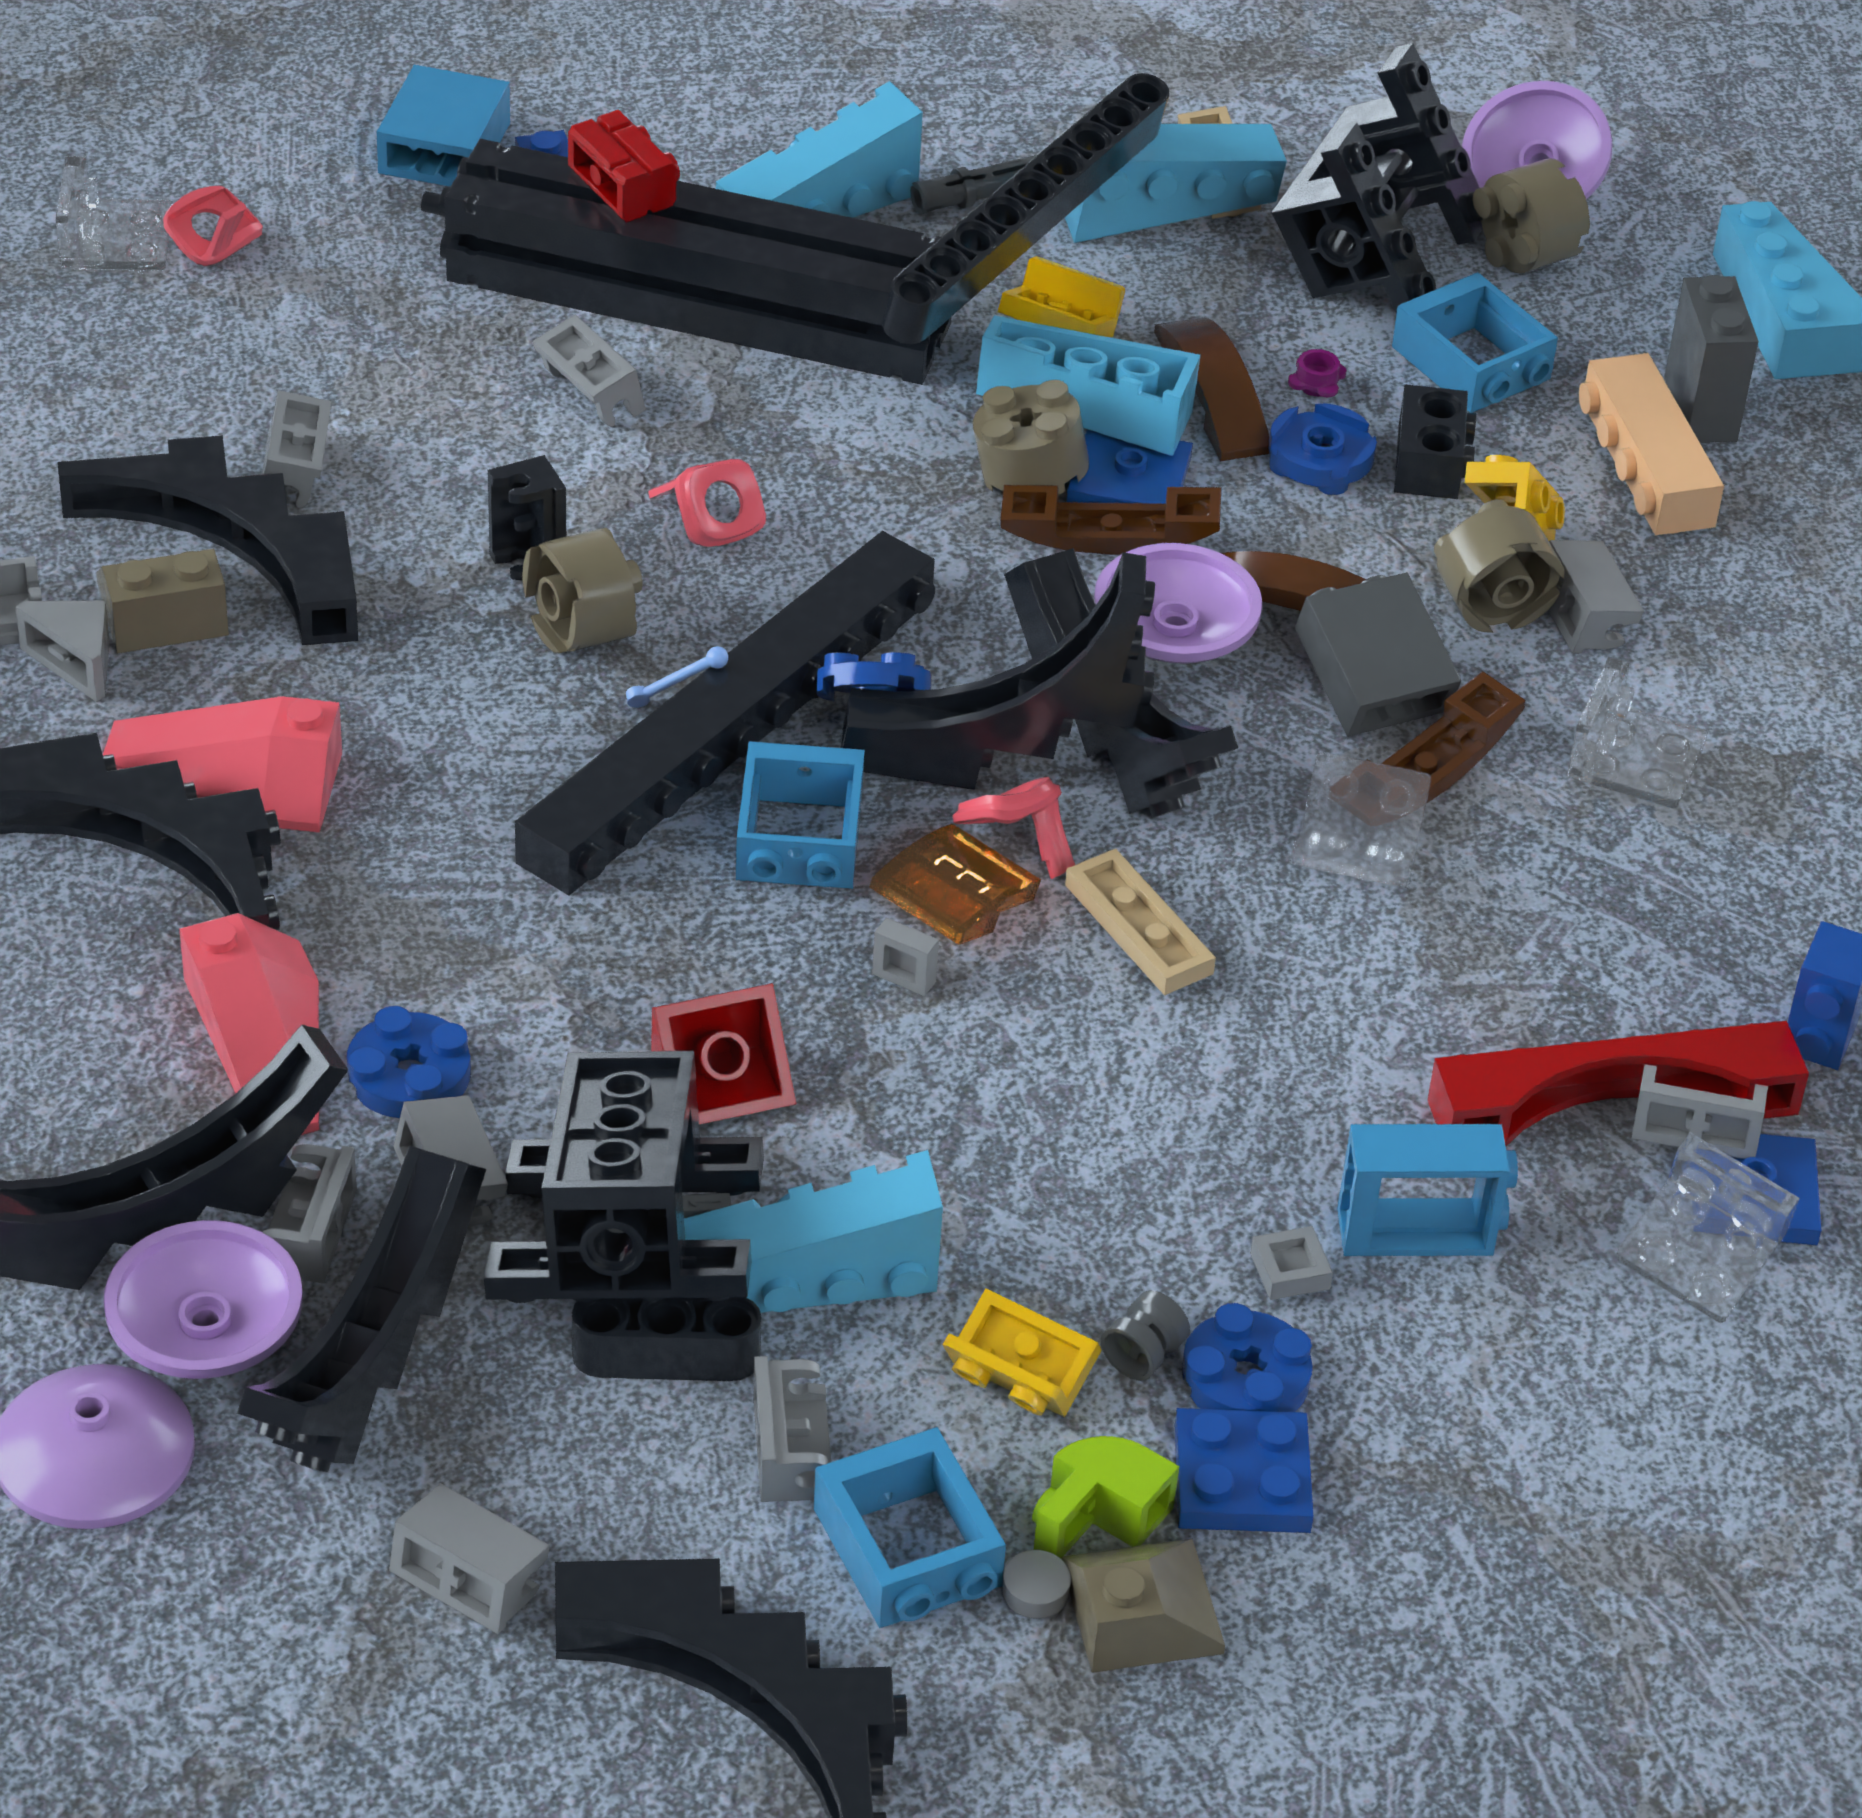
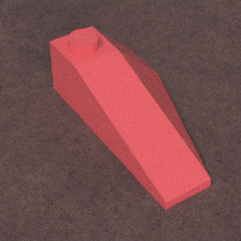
(269, 744)
(249, 991)

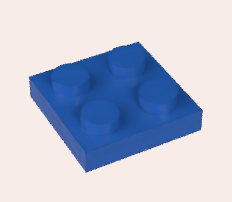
(1243, 1470)

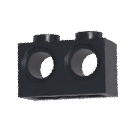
(1433, 441)

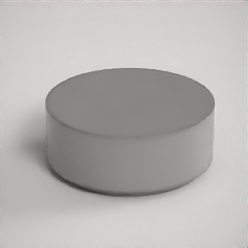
(1036, 1584)

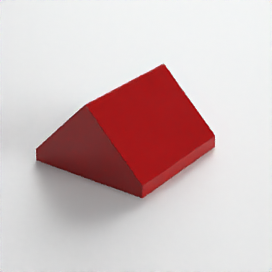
(735, 1047)

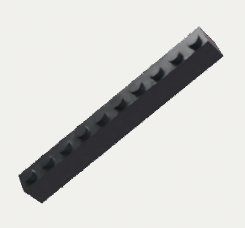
(717, 714)

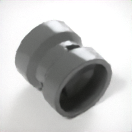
(1139, 1341)

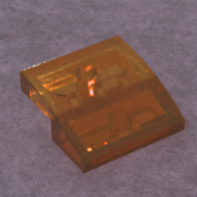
(954, 883)

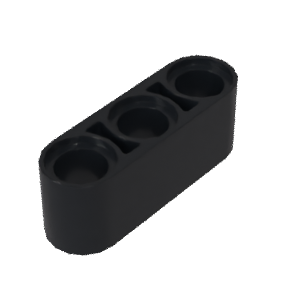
(667, 1338)

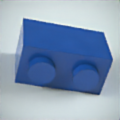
(1828, 996)

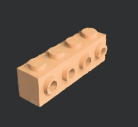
(1651, 444)

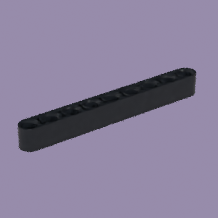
(1024, 209)

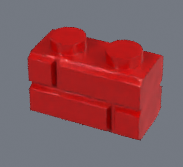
(623, 165)

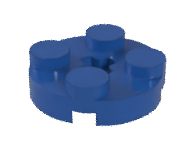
(1298, 451)
(894, 673)
(404, 1036)
(1252, 1337)

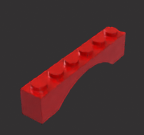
(1534, 1082)

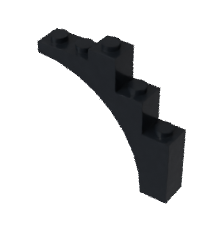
(247, 515)
(954, 730)
(1162, 752)
(210, 840)
(227, 1160)
(329, 1390)
(685, 1626)

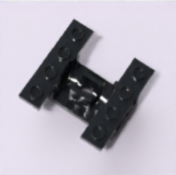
(1363, 179)
(620, 1161)

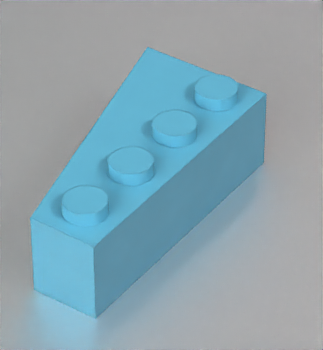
(845, 167)
(1183, 177)
(1795, 299)
(1120, 385)
(838, 1242)

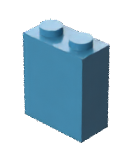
(440, 122)

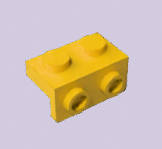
(1064, 299)
(1520, 487)
(1023, 1353)

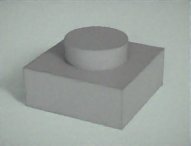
(905, 956)
(1291, 1263)

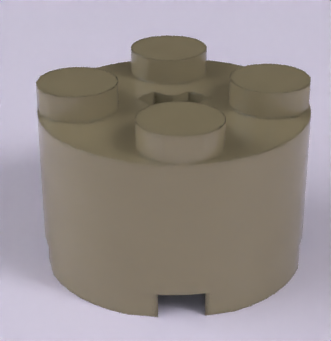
(1532, 216)
(1030, 436)
(1499, 567)
(582, 590)

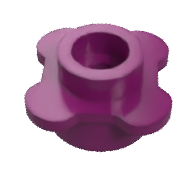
(1317, 373)

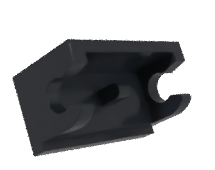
(524, 509)

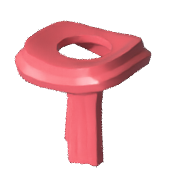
(233, 231)
(691, 492)
(1030, 798)

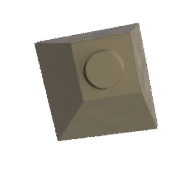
(1143, 1605)

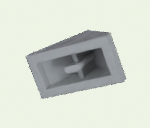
(68, 640)

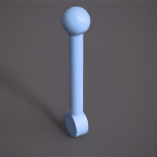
(639, 695)

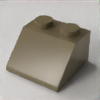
(164, 600)

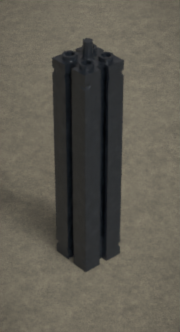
(702, 267)

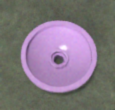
(1536, 124)
(1200, 602)
(203, 1299)
(99, 1467)

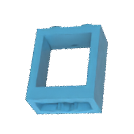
(1474, 302)
(775, 776)
(1425, 1224)
(892, 1476)

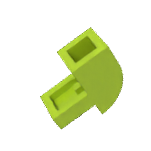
(1106, 1485)

